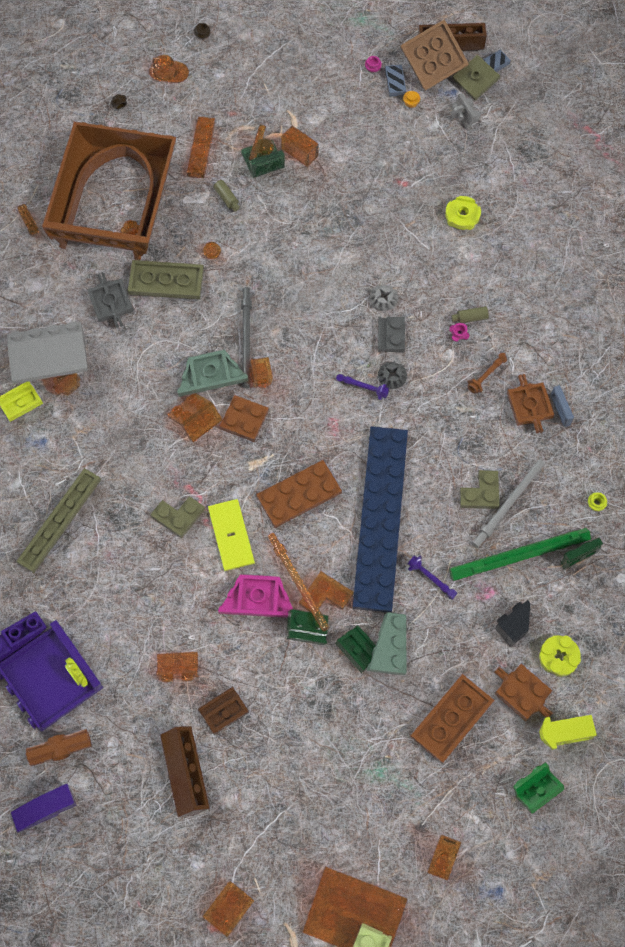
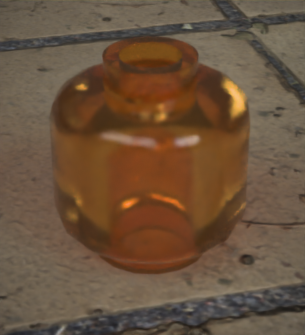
(66, 383)

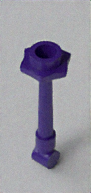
(382, 391)
(416, 563)

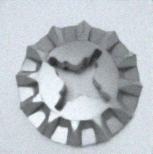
(381, 303)

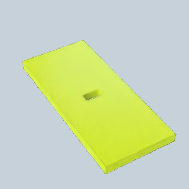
(235, 549)

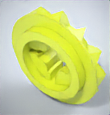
(75, 672)

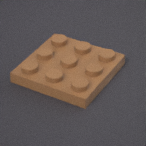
(434, 55)

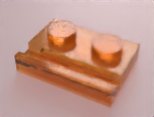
(228, 908)

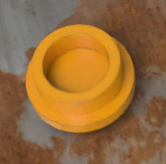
(411, 99)

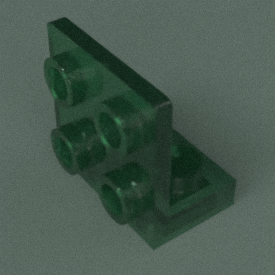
(264, 163)

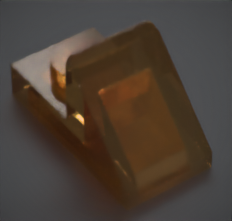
(444, 857)

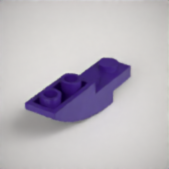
(20, 634)

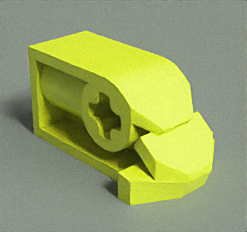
(567, 731)

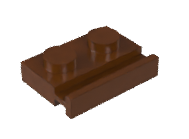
(223, 710)

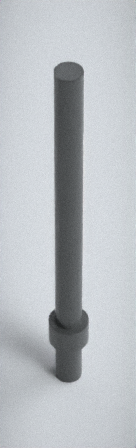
(246, 306)

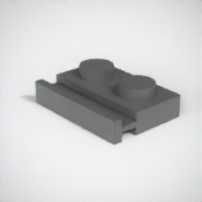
(391, 334)

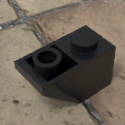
(516, 624)

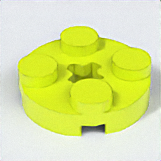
(460, 221)
(556, 666)

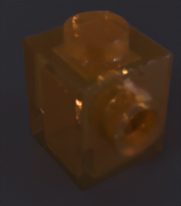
(260, 372)

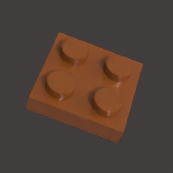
(244, 418)

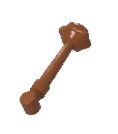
(475, 385)

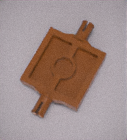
(530, 403)
(523, 692)

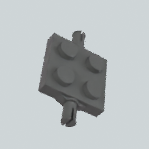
(110, 300)

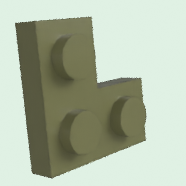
(486, 495)
(178, 521)

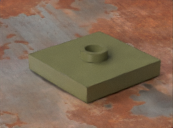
(476, 77)

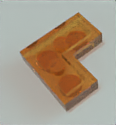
(328, 589)

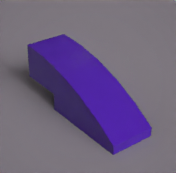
(43, 808)

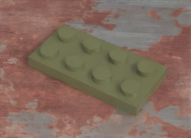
(166, 279)

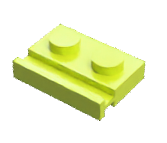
(19, 401)

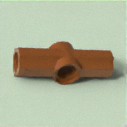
(58, 747)

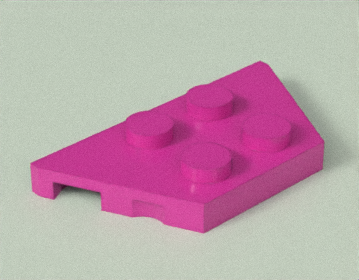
(257, 597)

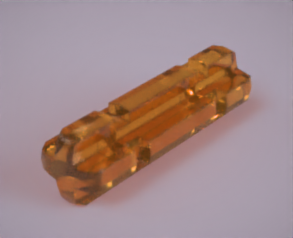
(28, 219)

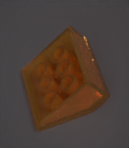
(345, 904)

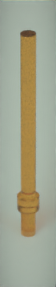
(280, 551)

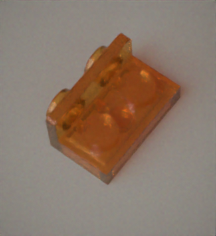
(177, 666)

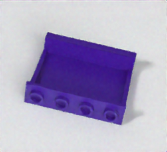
(43, 682)

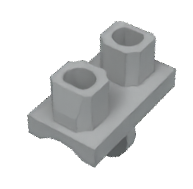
(463, 110)

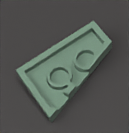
(390, 651)

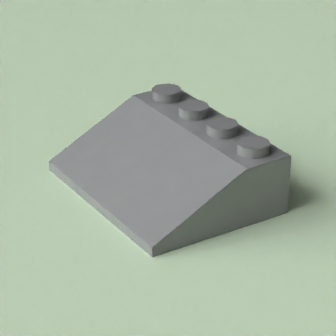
(47, 352)

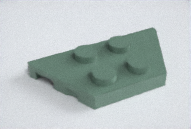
(210, 372)

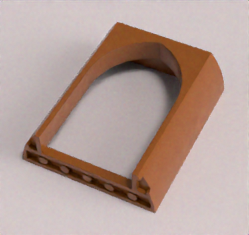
(85, 152)

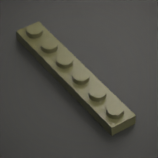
(58, 520)

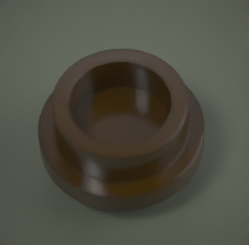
(202, 31)
(119, 101)

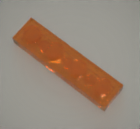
(201, 147)

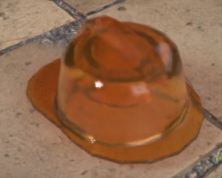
(168, 70)

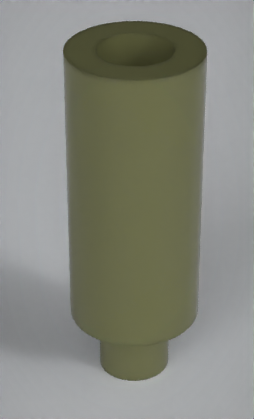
(226, 195)
(471, 315)

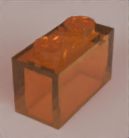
(299, 146)

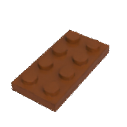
(298, 493)
(452, 718)

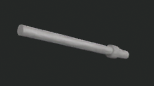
(487, 530)

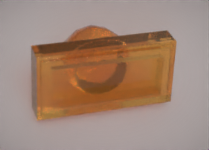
(261, 145)

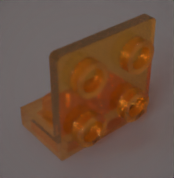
(195, 416)

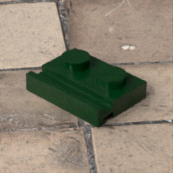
(583, 552)
(304, 628)
(357, 648)

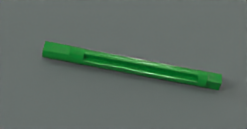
(519, 554)

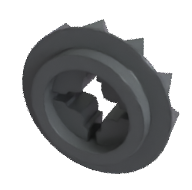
(392, 382)

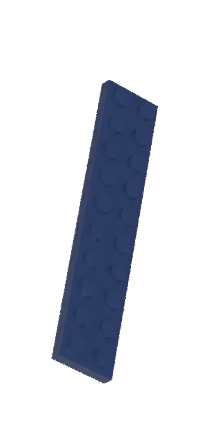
(380, 520)

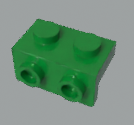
(537, 788)

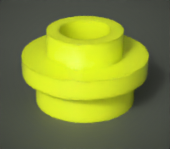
(601, 498)

